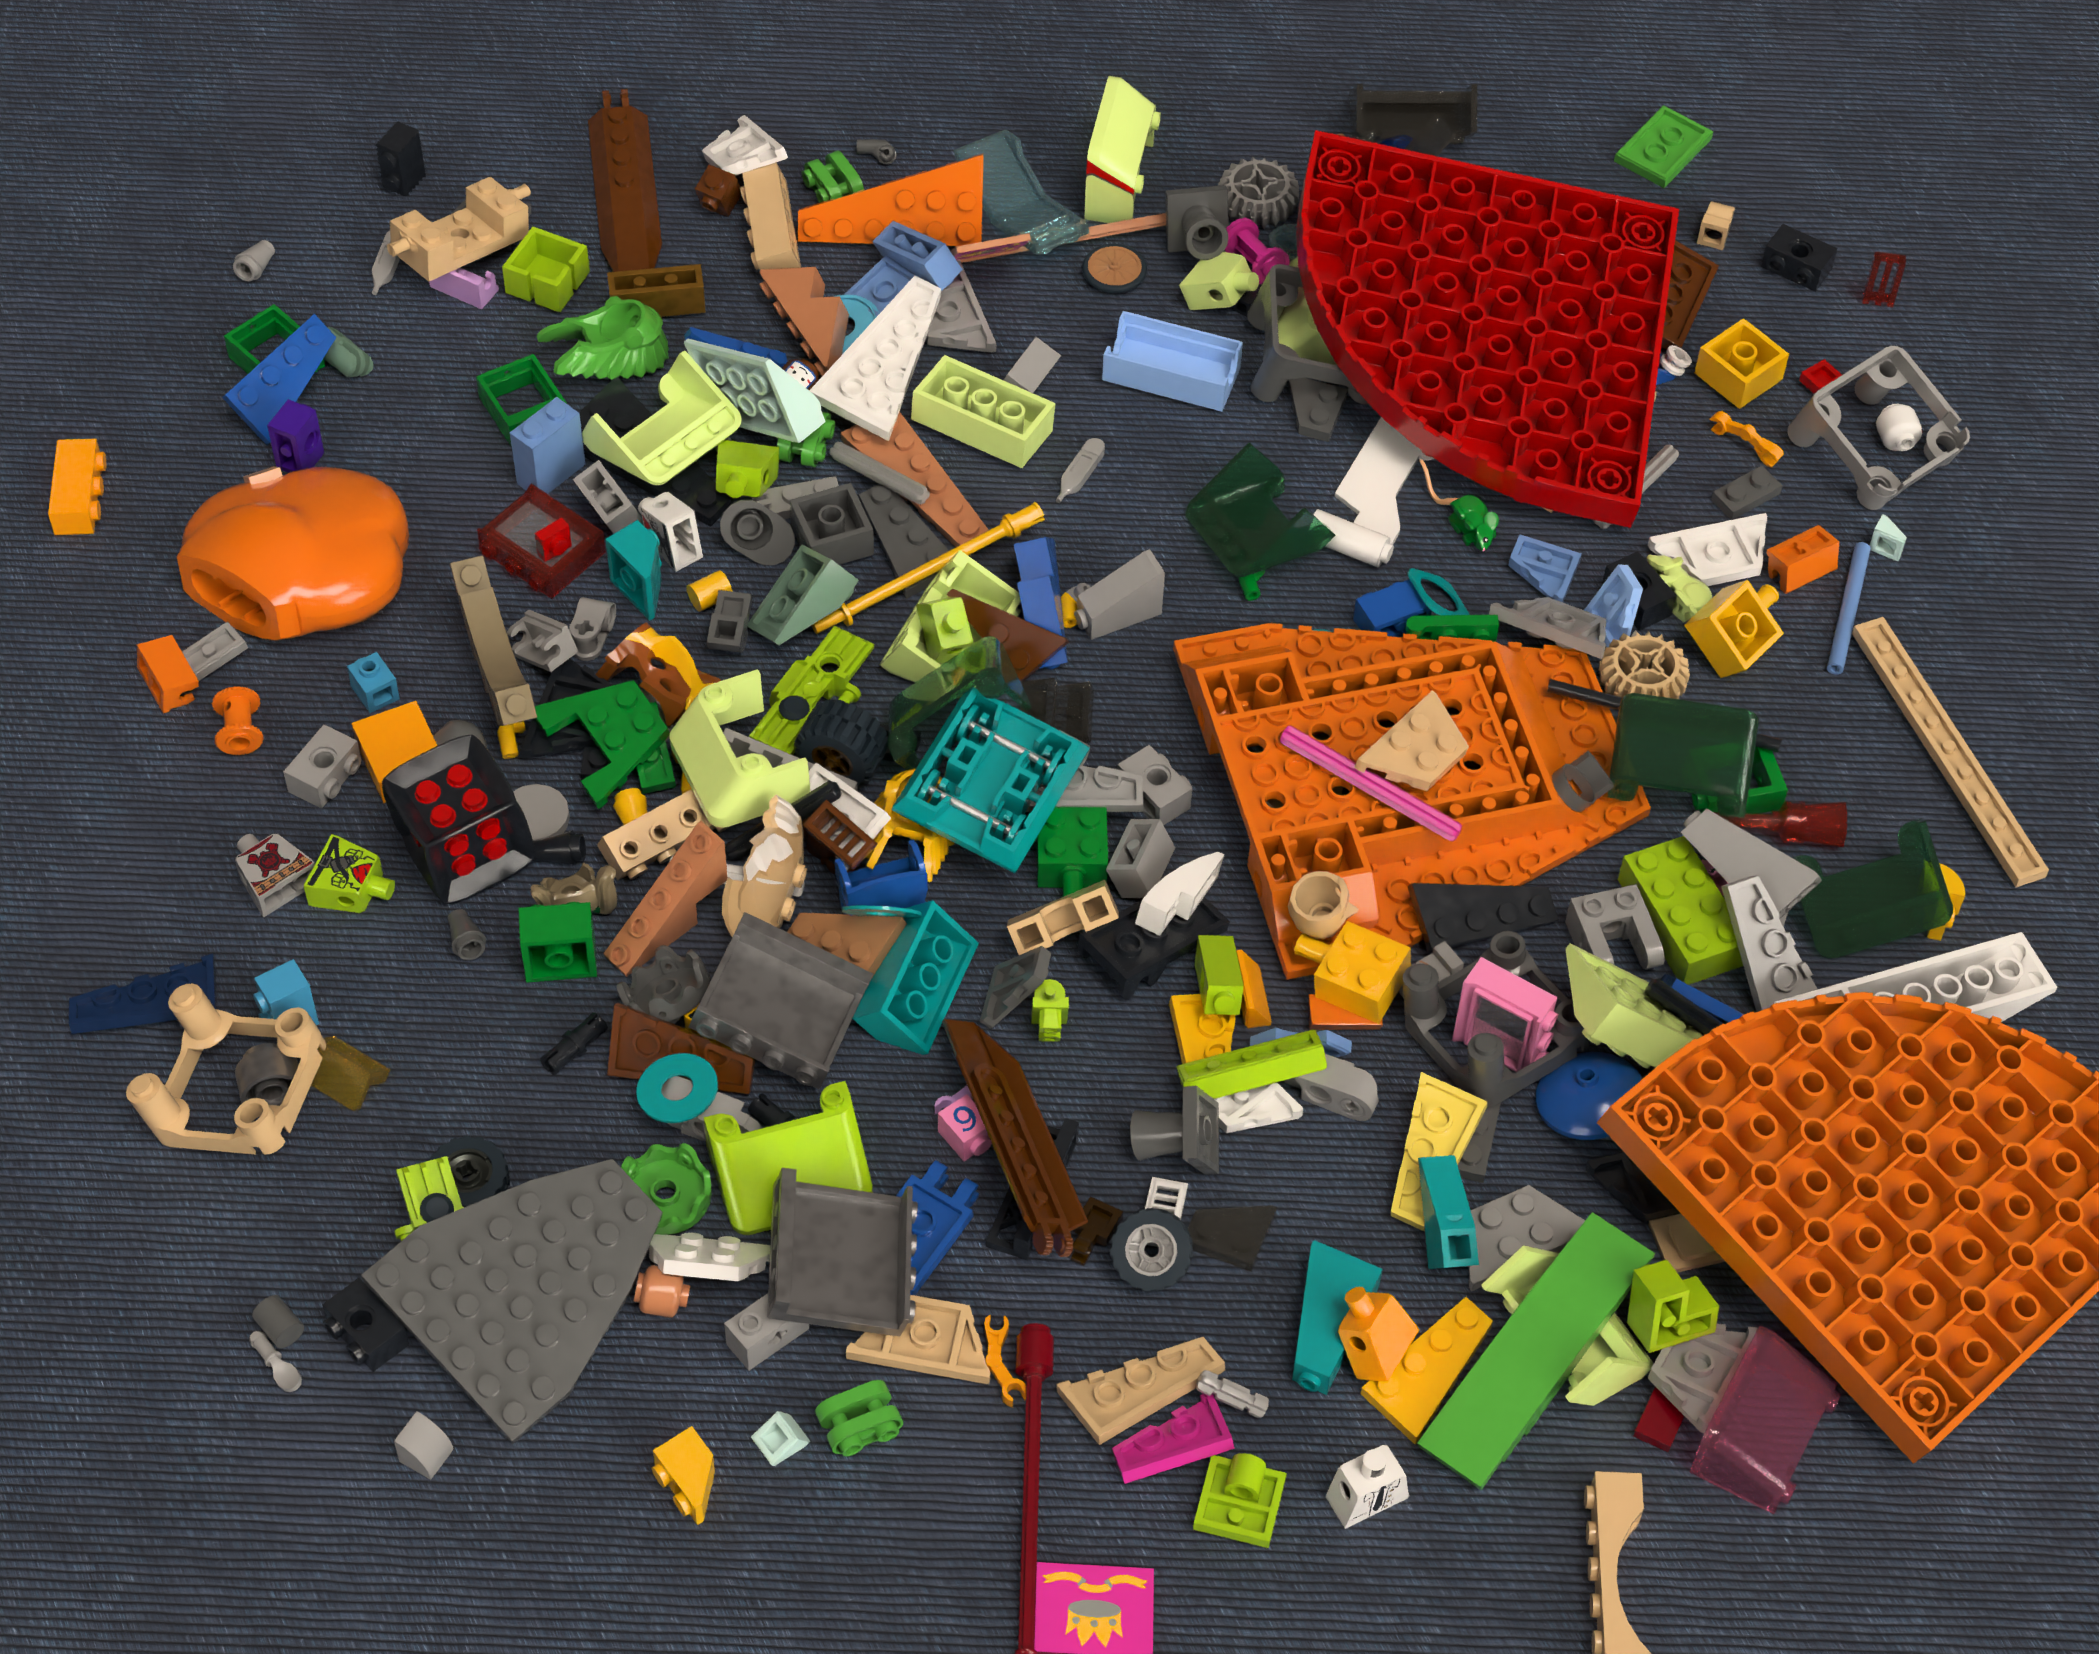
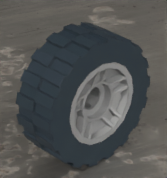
(1135, 1264)

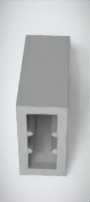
(1122, 597)

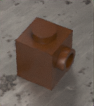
(718, 190)

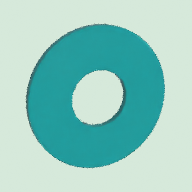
(864, 910)
(676, 1111)

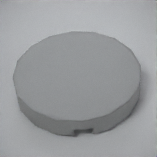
(544, 810)

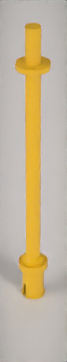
(1010, 526)

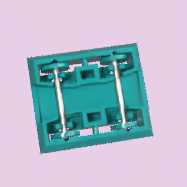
(991, 781)

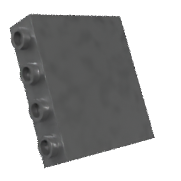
(781, 1001)
(841, 1257)

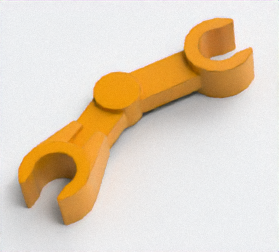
(1765, 449)
(995, 1342)

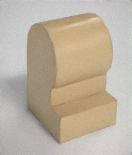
(1718, 219)

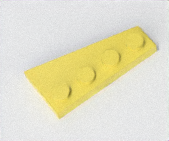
(1439, 1126)

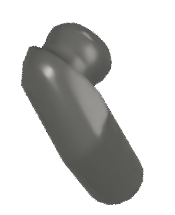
(878, 148)

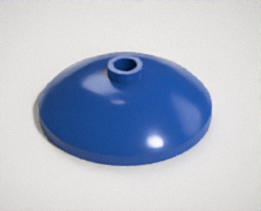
(1582, 1091)

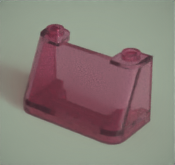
(1765, 1422)

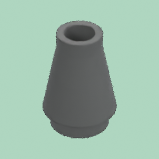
(466, 937)

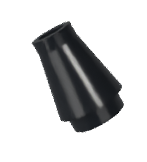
(561, 848)

